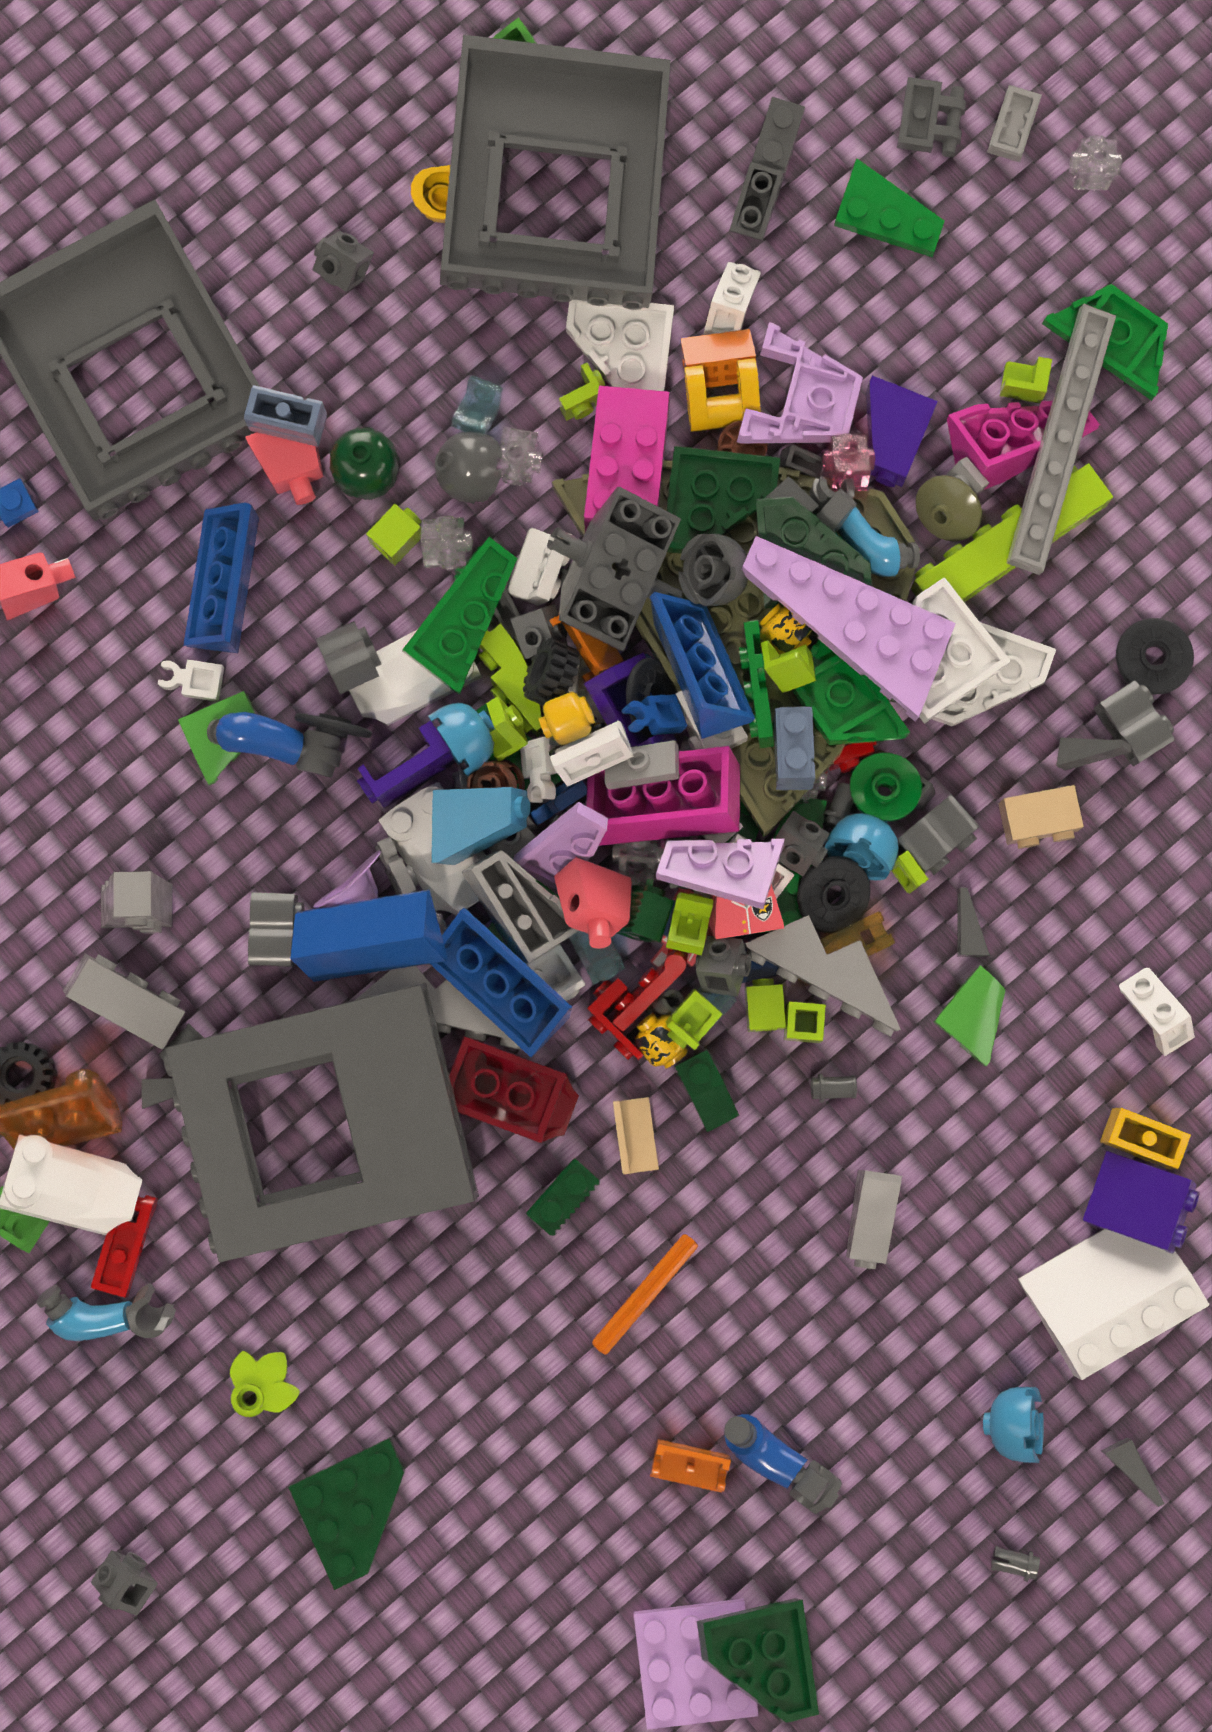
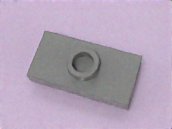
(1014, 123)
(649, 765)

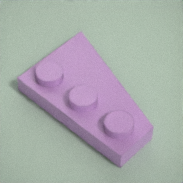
(570, 836)
(725, 870)

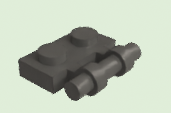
(920, 114)

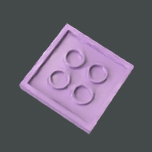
(675, 1678)

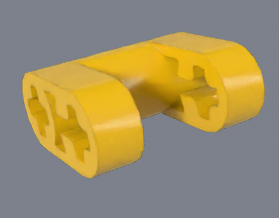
(721, 411)

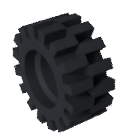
(551, 671)
(37, 1059)

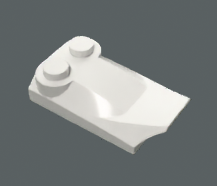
(401, 686)
(411, 832)
(69, 1186)

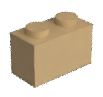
(1041, 816)

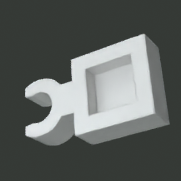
(198, 680)
(538, 768)

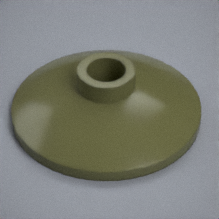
(956, 501)

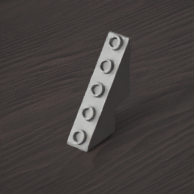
(841, 974)
(448, 1004)

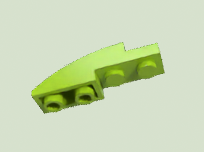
(502, 653)

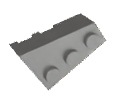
(136, 902)
(518, 906)
(124, 1000)

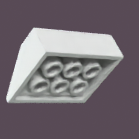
(1110, 1298)

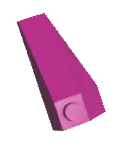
(1002, 439)

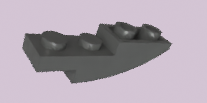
(767, 169)

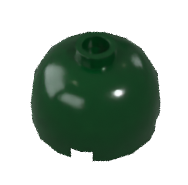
(364, 463)

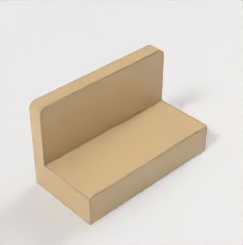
(635, 1135)

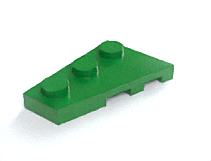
(887, 213)
(756, 689)

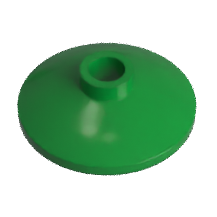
(890, 772)

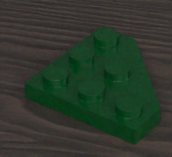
(716, 490)
(797, 529)
(349, 1509)
(764, 1656)

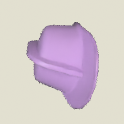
(355, 888)

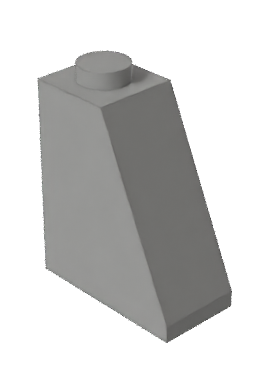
(872, 1217)

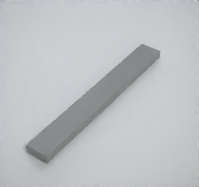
(1061, 439)

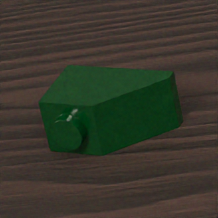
(706, 1090)

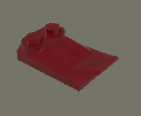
(511, 1092)

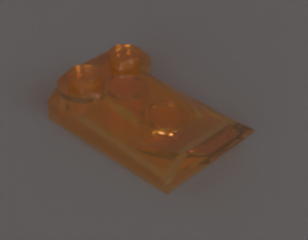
(65, 1114)

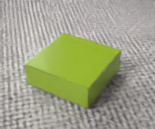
(908, 872)

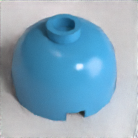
(465, 734)
(867, 842)
(1016, 1425)

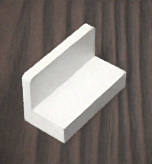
(592, 753)

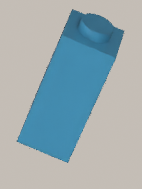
(474, 820)

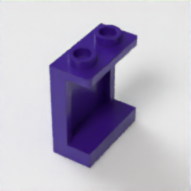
(609, 696)
(411, 773)
(1141, 1202)

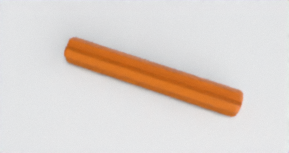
(644, 1294)

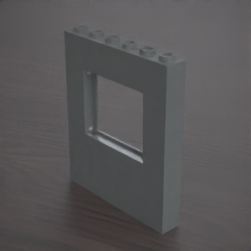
(565, 106)
(93, 299)
(394, 1104)

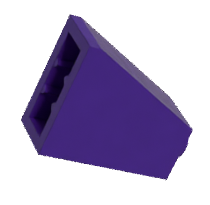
(895, 428)

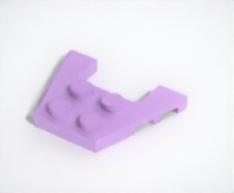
(817, 401)

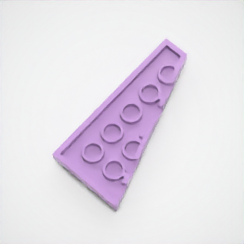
(867, 628)

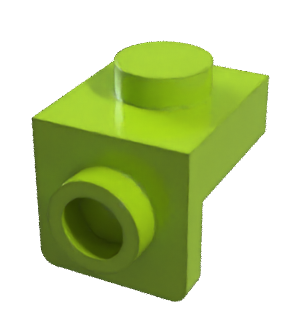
(582, 400)
(508, 731)
(689, 923)
(692, 1020)

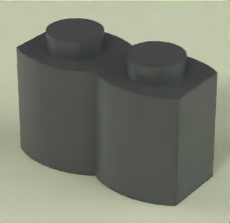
(349, 656)
(1132, 718)
(938, 835)
(272, 928)

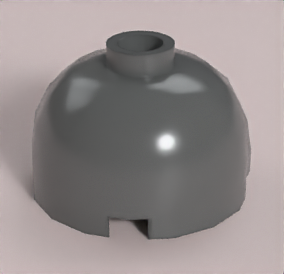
(468, 466)
(712, 570)

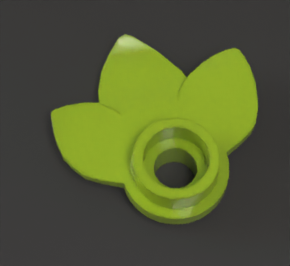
(265, 1380)

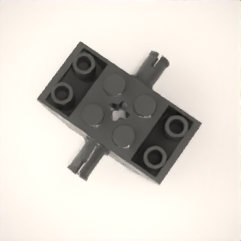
(635, 539)

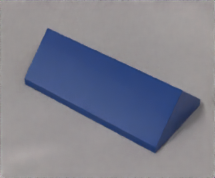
(222, 578)
(700, 665)
(367, 936)
(501, 984)

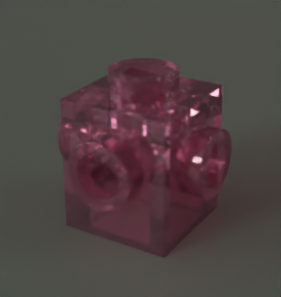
(847, 459)

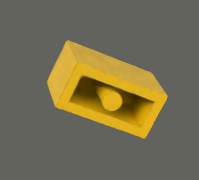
(1145, 1138)

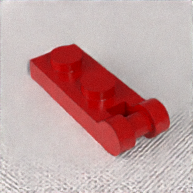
(651, 986)
(123, 1250)

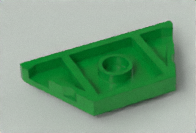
(1135, 339)
(847, 704)

